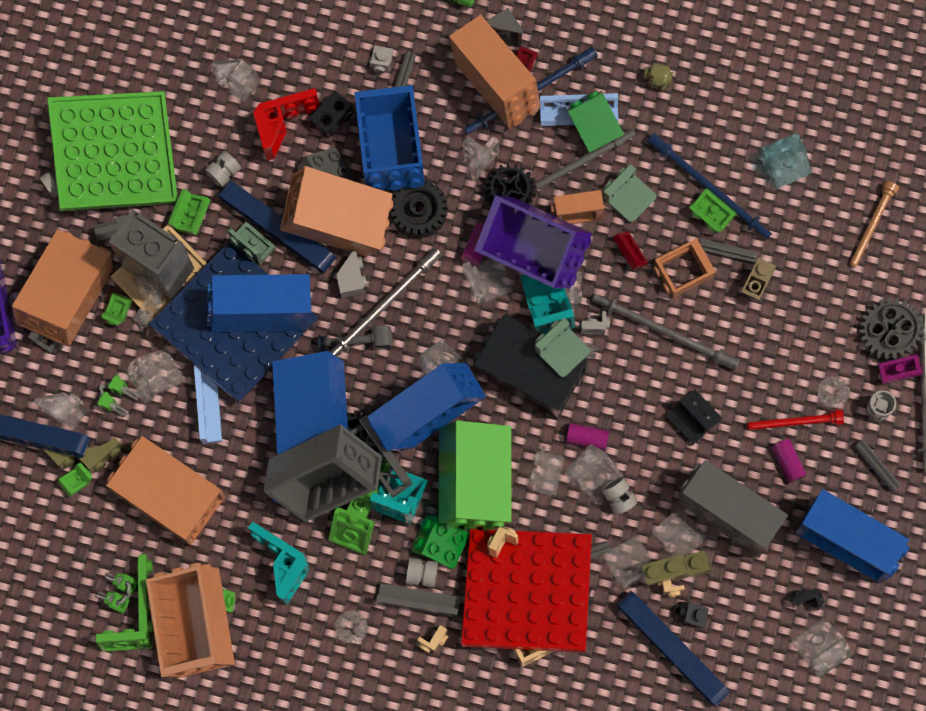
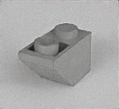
(350, 278)

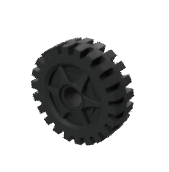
(419, 223)

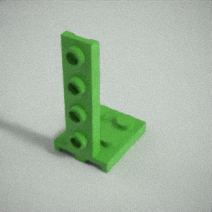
(352, 527)
(128, 638)

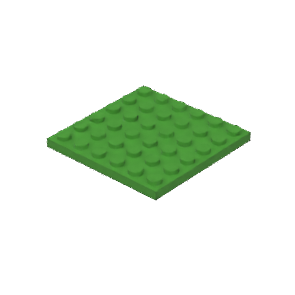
(112, 150)

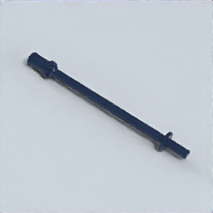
(577, 62)
(667, 151)

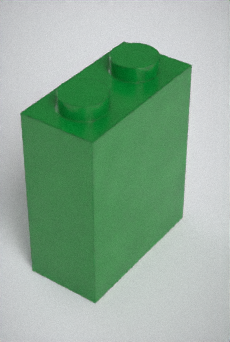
(595, 120)

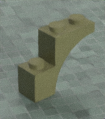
(94, 457)
(677, 567)

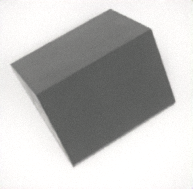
(507, 28)

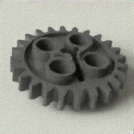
(878, 319)

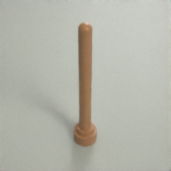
(889, 190)

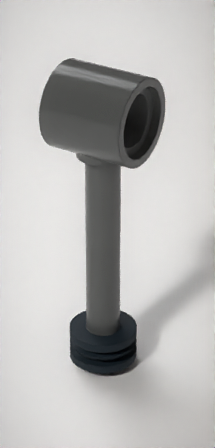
(380, 338)

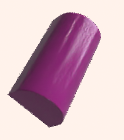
(469, 253)
(900, 369)
(585, 435)
(788, 461)

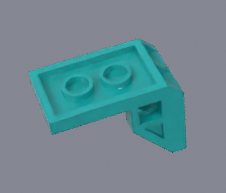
(546, 304)
(405, 504)
(286, 577)

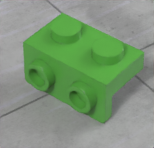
(712, 211)
(189, 212)

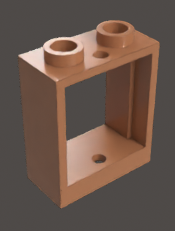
(578, 207)
(701, 259)

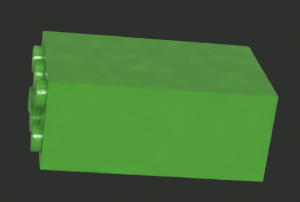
(474, 475)

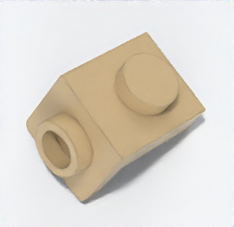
(496, 542)
(671, 591)
(438, 639)

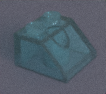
(786, 160)

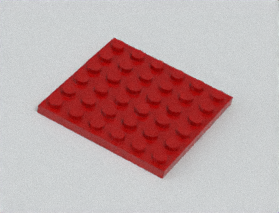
(528, 594)

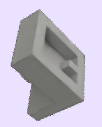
(381, 59)
(592, 326)

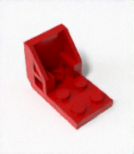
(270, 117)

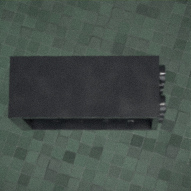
(515, 367)

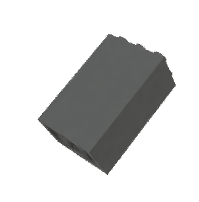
(152, 254)
(323, 473)
(731, 508)

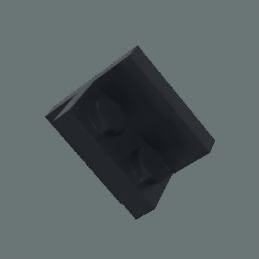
(693, 417)

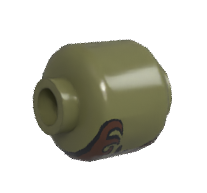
(658, 76)

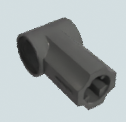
(106, 230)

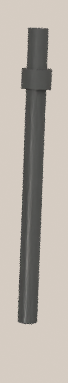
(585, 159)

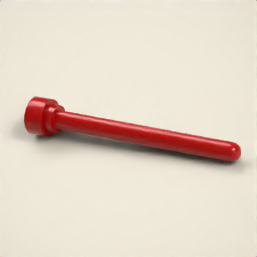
(835, 417)

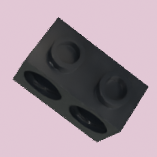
(327, 112)

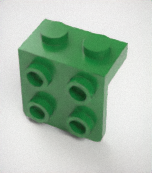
(439, 542)

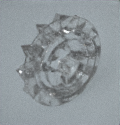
(829, 399)
(346, 635)

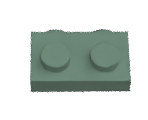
(628, 194)
(251, 242)
(561, 348)

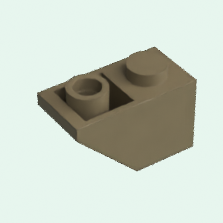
(758, 279)

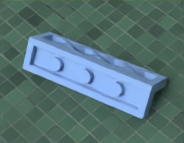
(558, 113)
(208, 408)

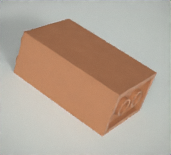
(495, 71)
(336, 211)
(62, 287)
(165, 490)
(190, 621)

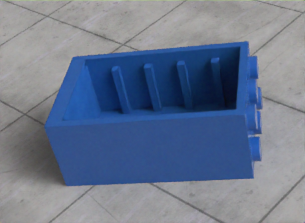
(389, 138)
(258, 303)
(308, 397)
(426, 406)
(853, 537)

